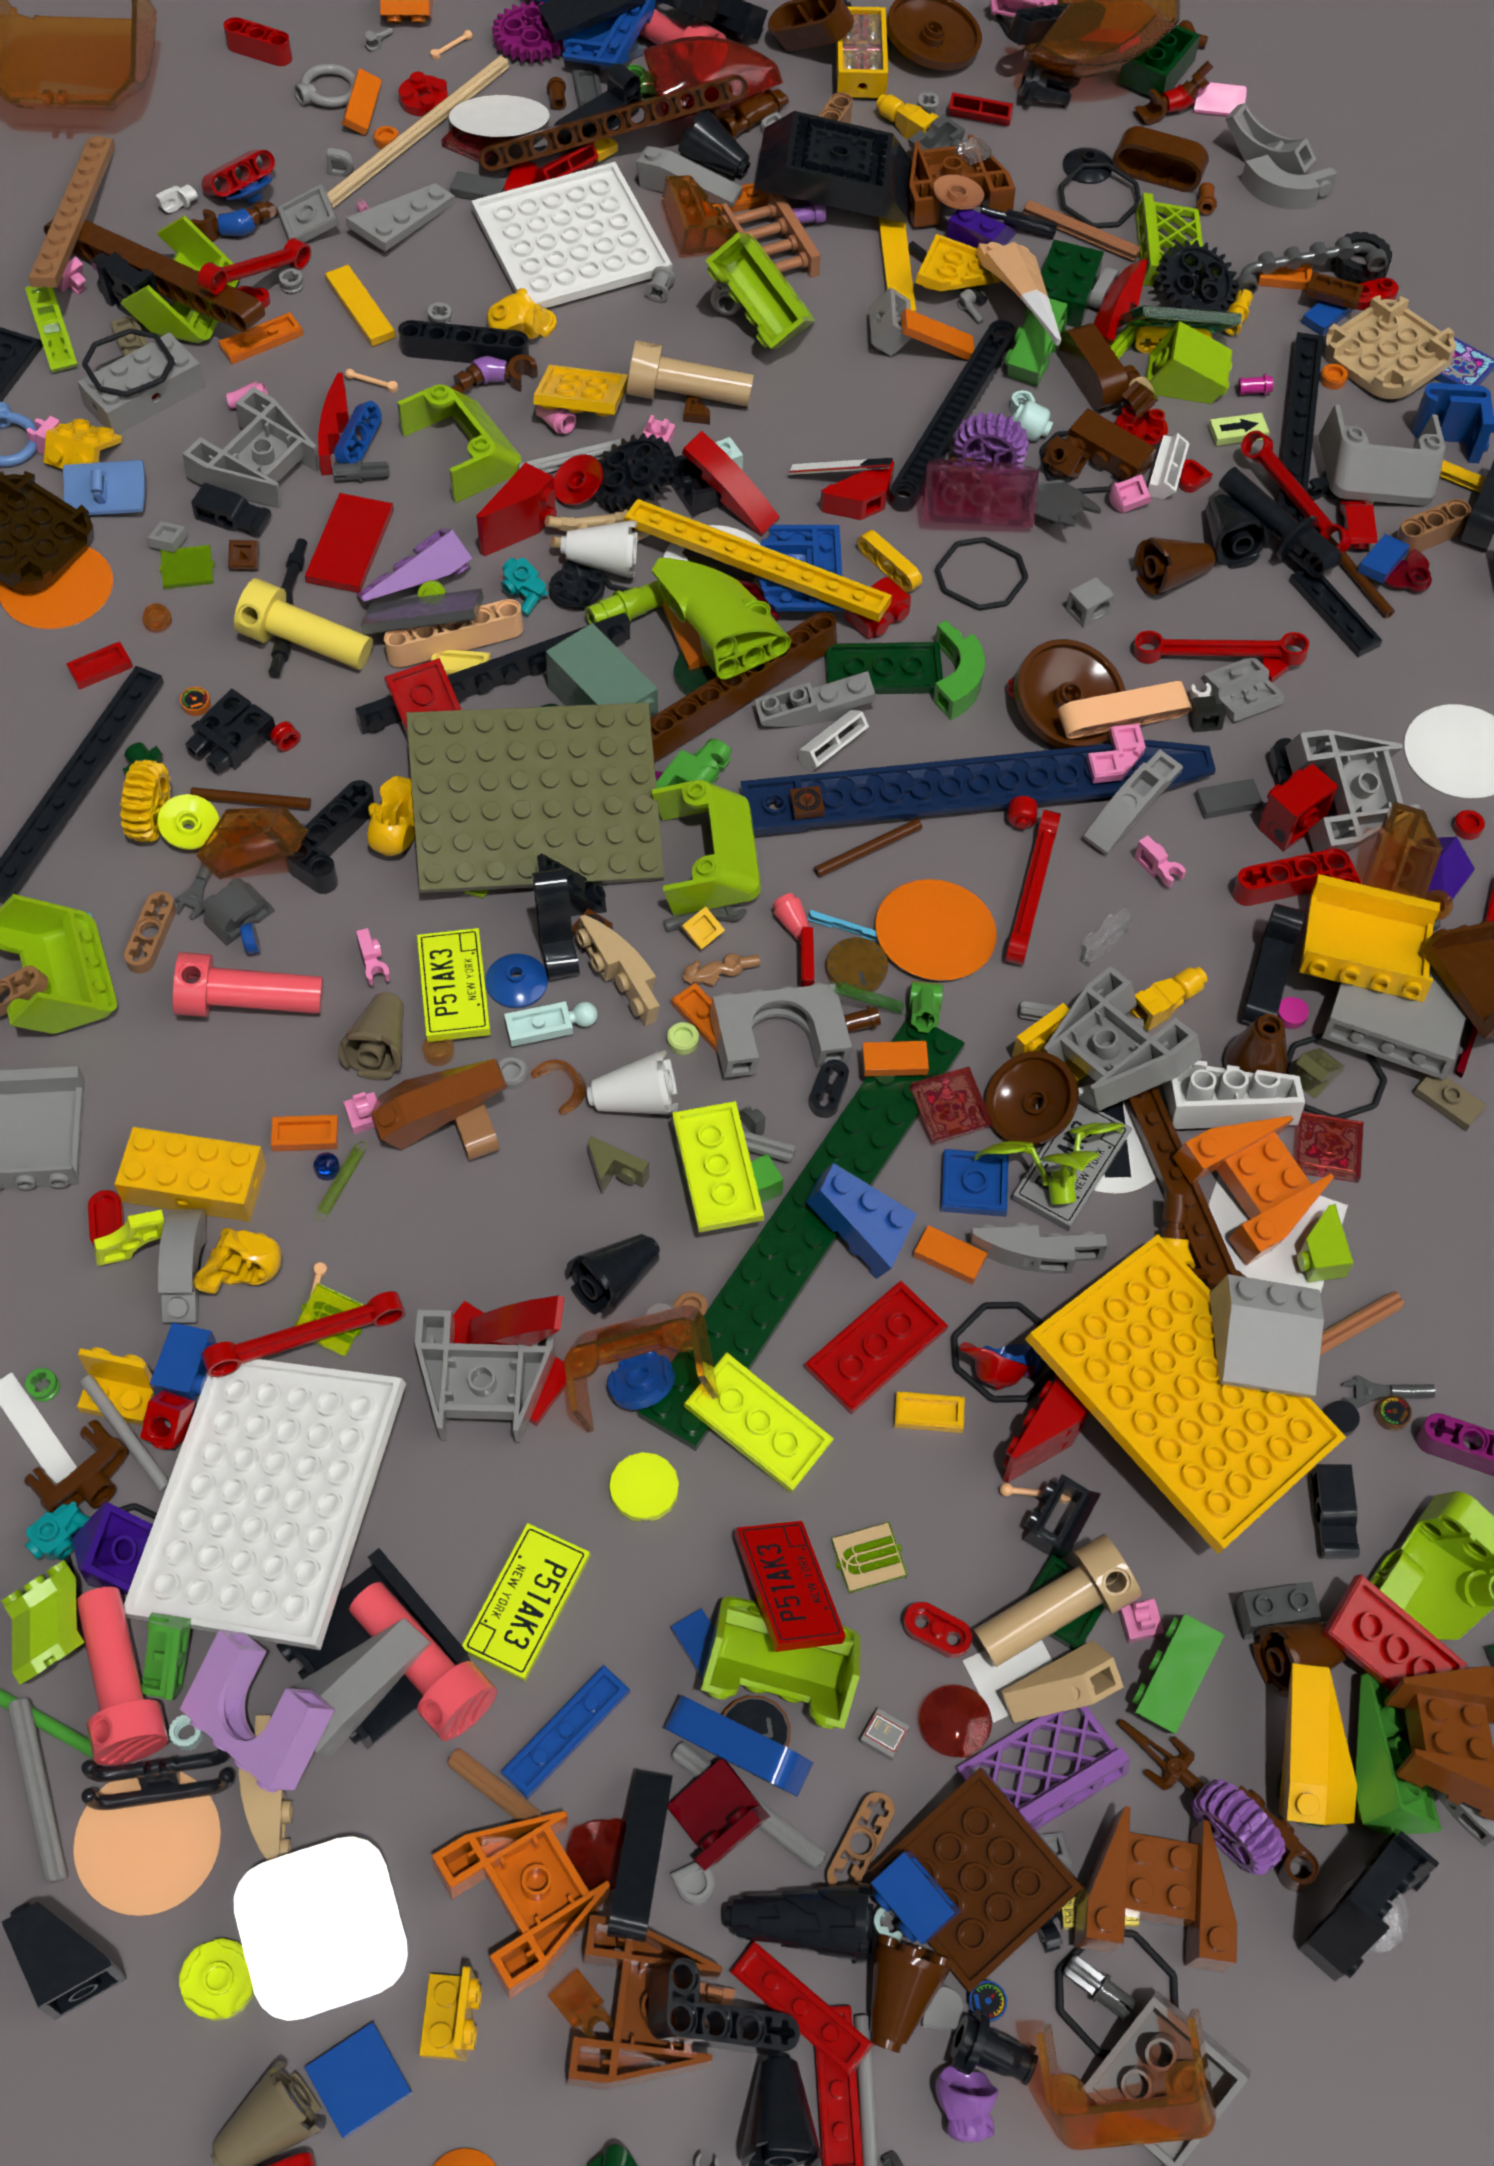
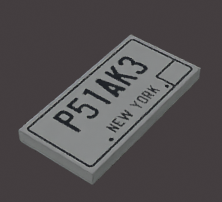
(1036, 1196)

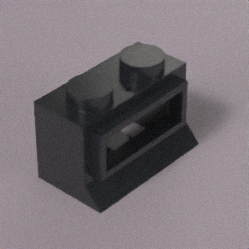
(682, 485)
(1045, 1540)

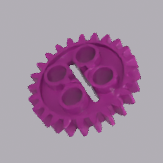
(525, 34)

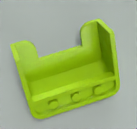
(760, 289)
(71, 955)
(745, 1656)

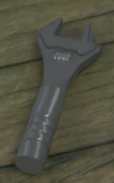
(194, 895)
(719, 913)
(1367, 1391)

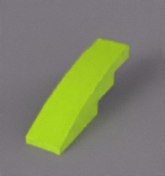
(51, 328)

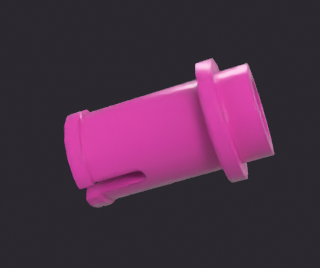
(1255, 385)

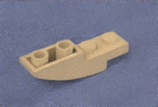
(619, 960)
(266, 1811)

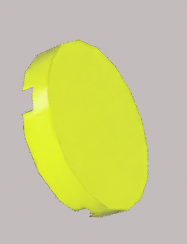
(644, 1487)
(216, 1980)

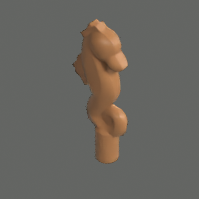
(710, 973)

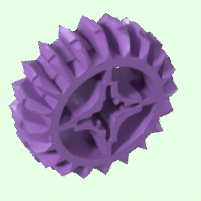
(991, 439)
(1239, 1826)

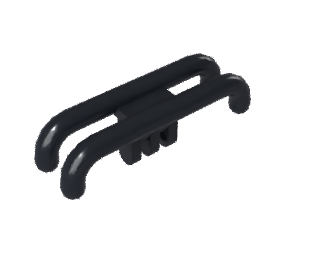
(157, 1779)

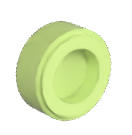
(683, 1038)

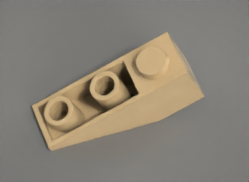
(1064, 1685)

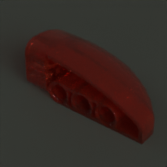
(705, 58)

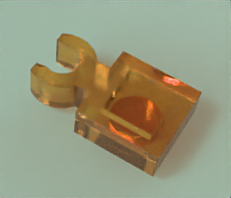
(580, 2004)

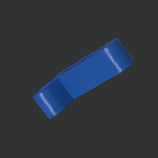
(739, 1745)

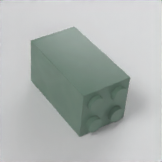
(595, 672)

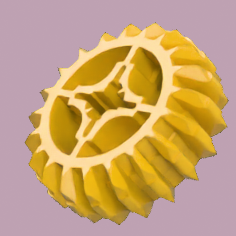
(142, 797)

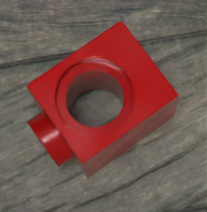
(176, 1410)

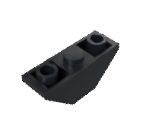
(581, 893)

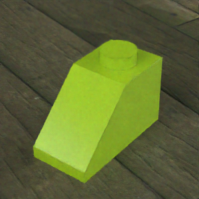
(1326, 1249)

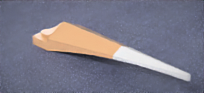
(1022, 274)

